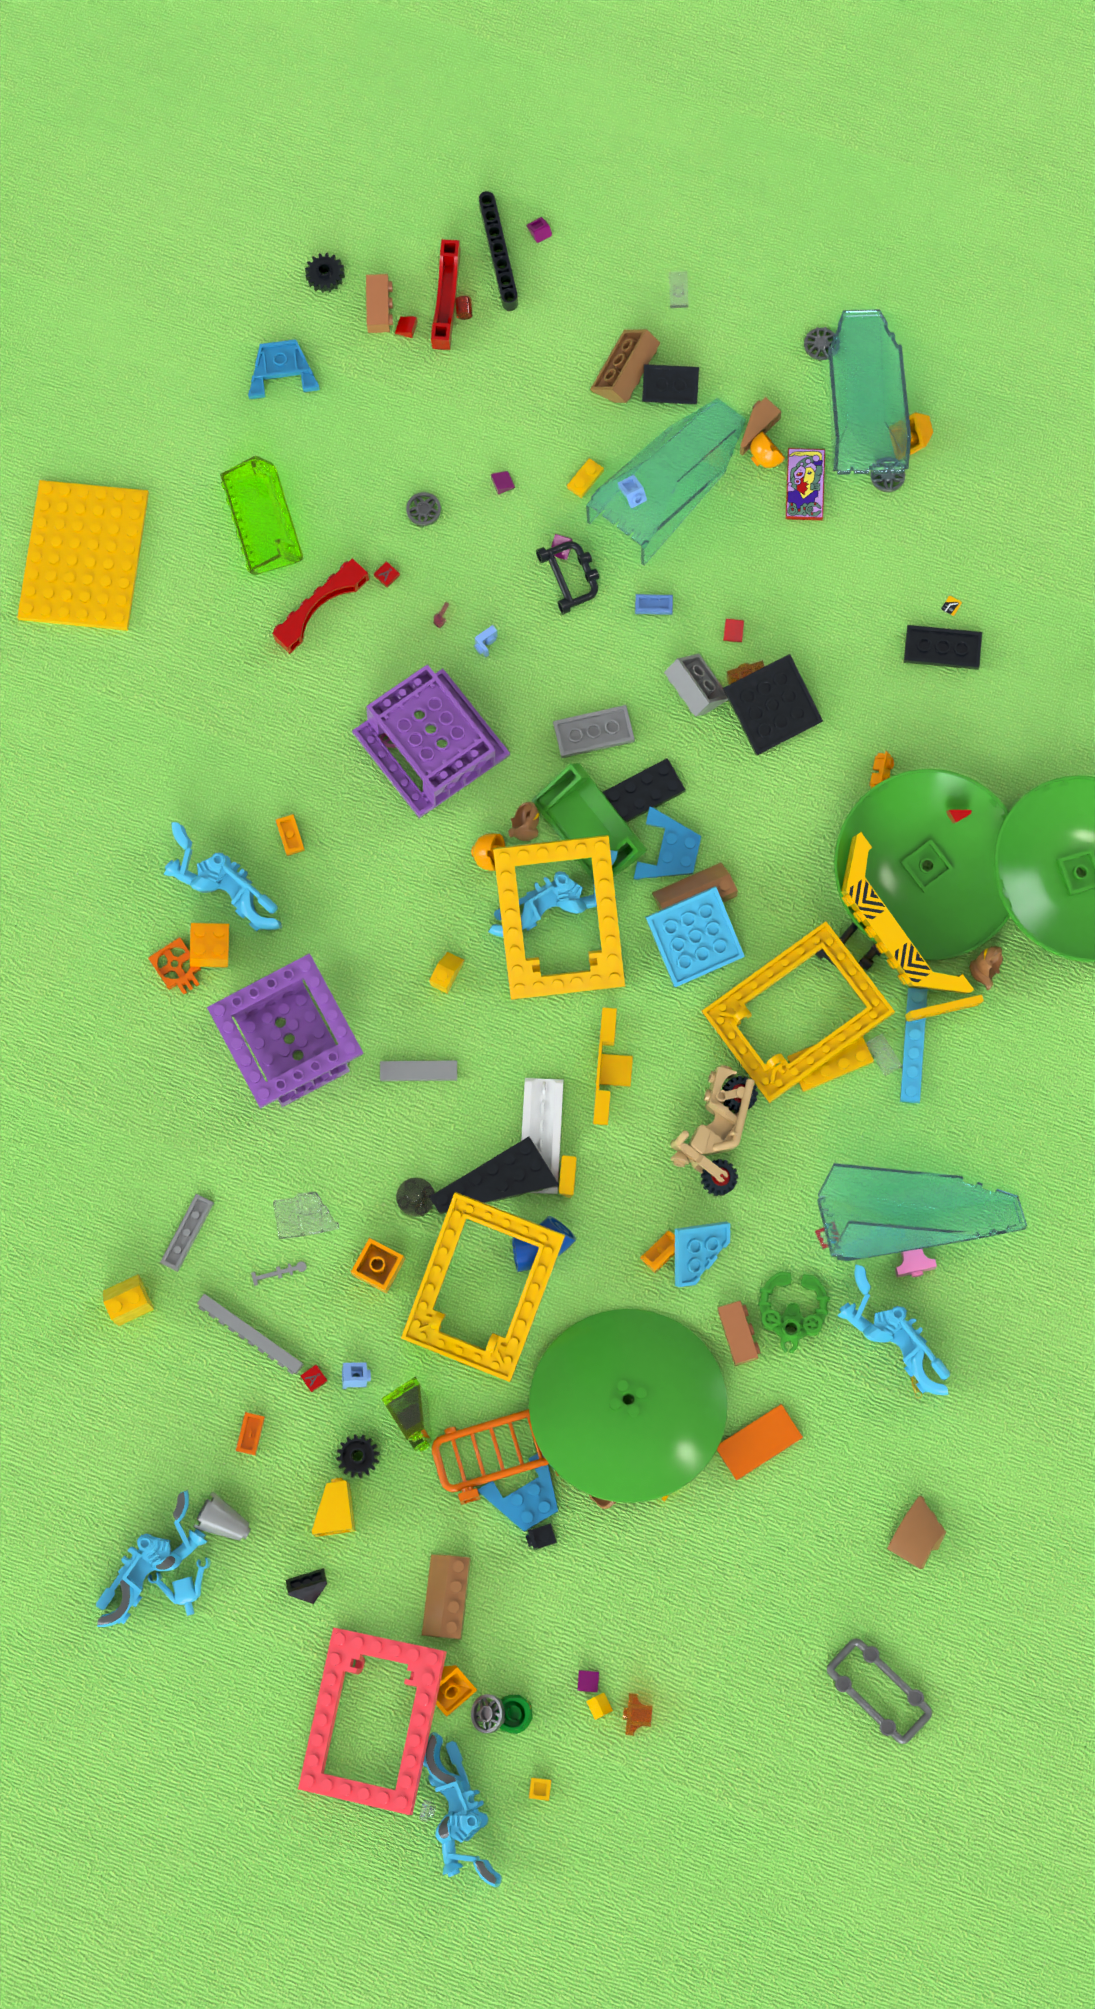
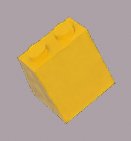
(127, 1300)
(335, 1510)

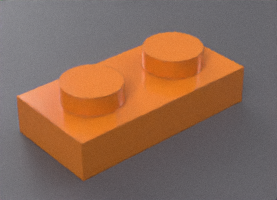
(250, 1434)

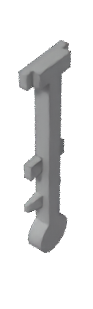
(301, 1267)

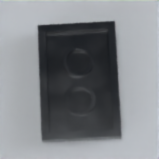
(670, 384)

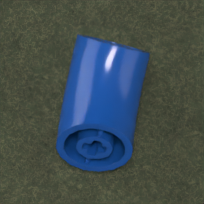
(525, 1252)

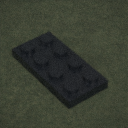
(943, 647)
(645, 790)

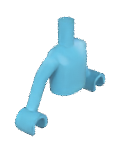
(184, 1589)

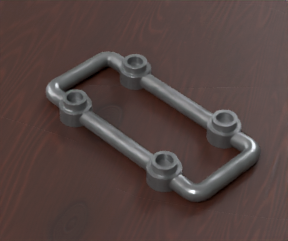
(914, 1697)

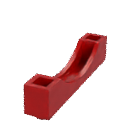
(446, 294)
(346, 580)

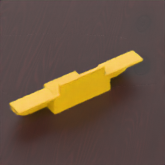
(611, 1069)

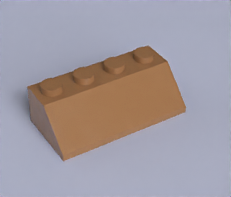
(625, 365)
(697, 883)
(446, 1596)

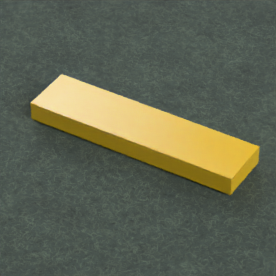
(944, 1008)

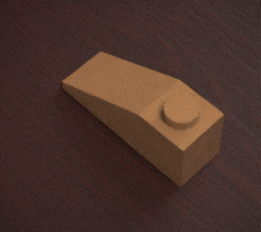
(762, 418)

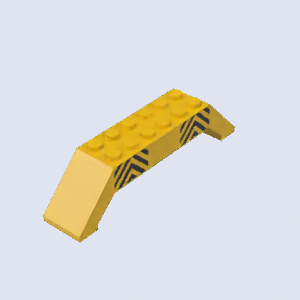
(885, 929)

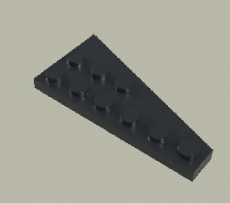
(503, 1177)

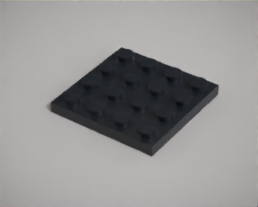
(772, 704)

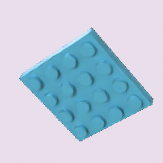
(695, 936)

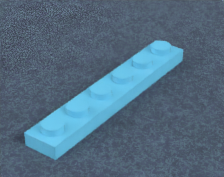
(913, 1048)

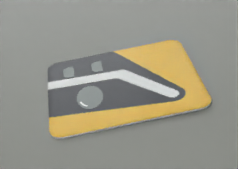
(951, 605)

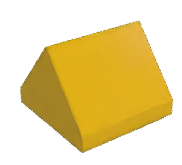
(599, 1706)

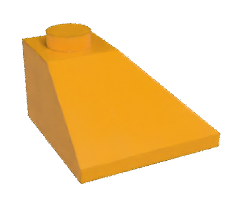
(920, 431)
(453, 1689)

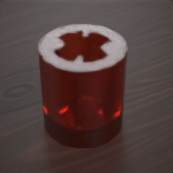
(463, 307)

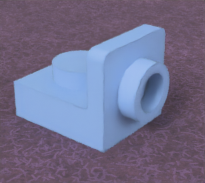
(632, 491)
(485, 638)

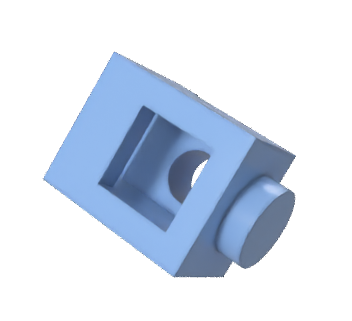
(350, 1370)

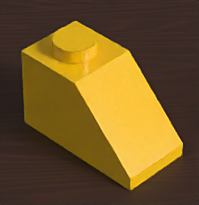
(446, 972)

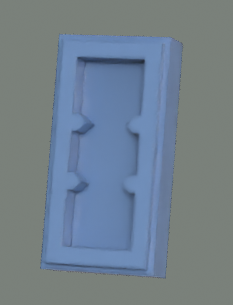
(654, 604)

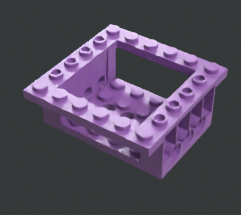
(446, 770)
(285, 997)

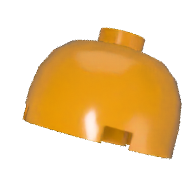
(765, 452)
(483, 850)

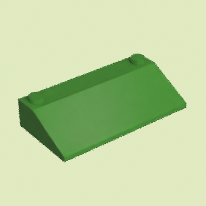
(581, 810)

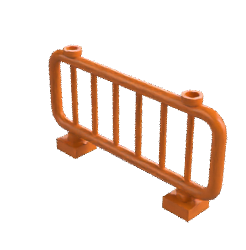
(468, 1493)

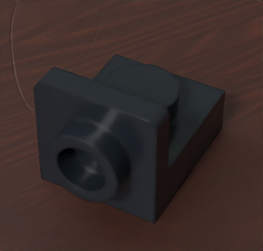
(541, 1537)

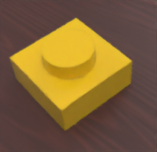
(540, 1789)

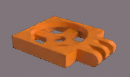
(184, 978)

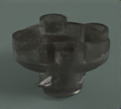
(414, 1197)

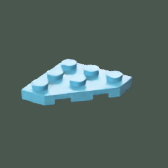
(697, 1250)

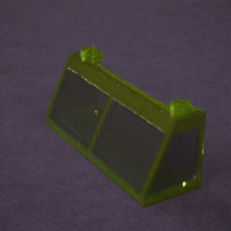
(411, 1413)

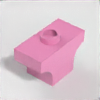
(914, 1264)

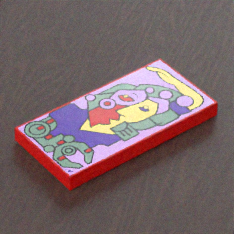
(805, 484)

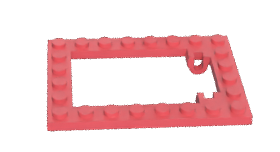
(426, 1673)

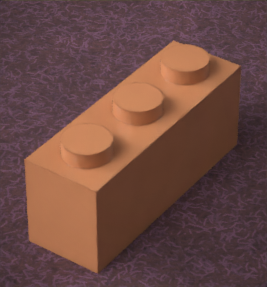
(378, 303)
(738, 1333)

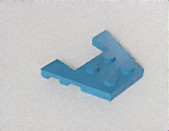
(279, 361)
(677, 850)
(529, 1503)

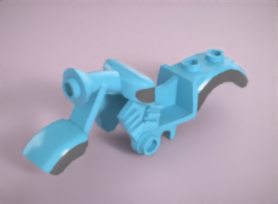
(152, 1555)
(463, 1815)

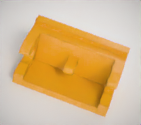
(660, 1252)

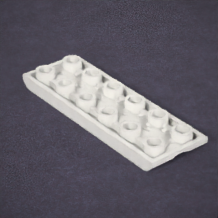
(543, 1121)

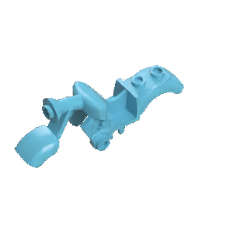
(220, 873)
(561, 893)
(893, 1327)

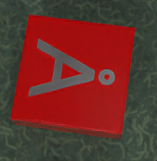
(386, 574)
(313, 1378)

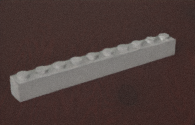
(249, 1333)

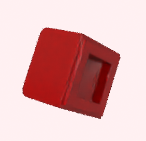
(406, 326)
(733, 630)
(957, 815)

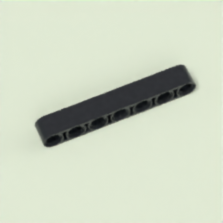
(498, 258)

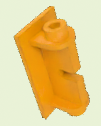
(883, 764)

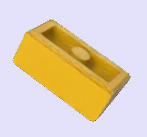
(567, 1176)

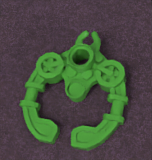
(792, 1316)

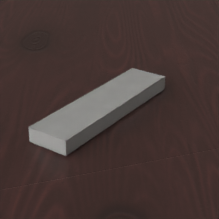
(418, 1070)
(187, 1232)

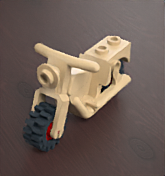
(721, 1134)

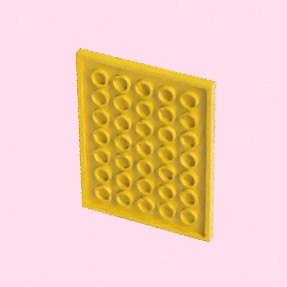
(83, 555)

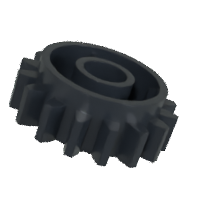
(327, 281)
(353, 1446)

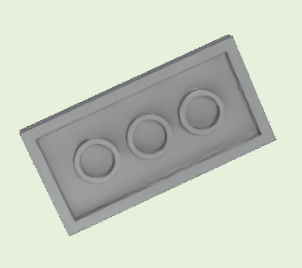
(593, 731)

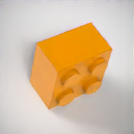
(209, 945)
(378, 1265)

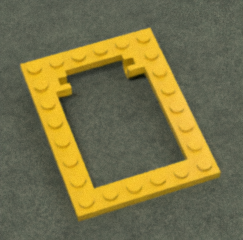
(605, 964)
(730, 1009)
(425, 1322)

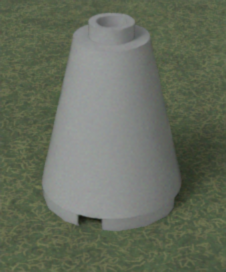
(222, 1519)

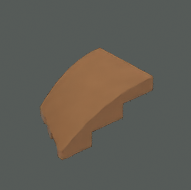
(917, 1534)

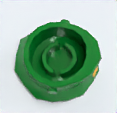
(517, 1714)

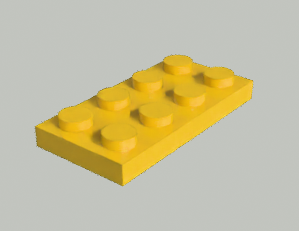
(847, 1061)

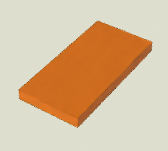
(759, 1442)

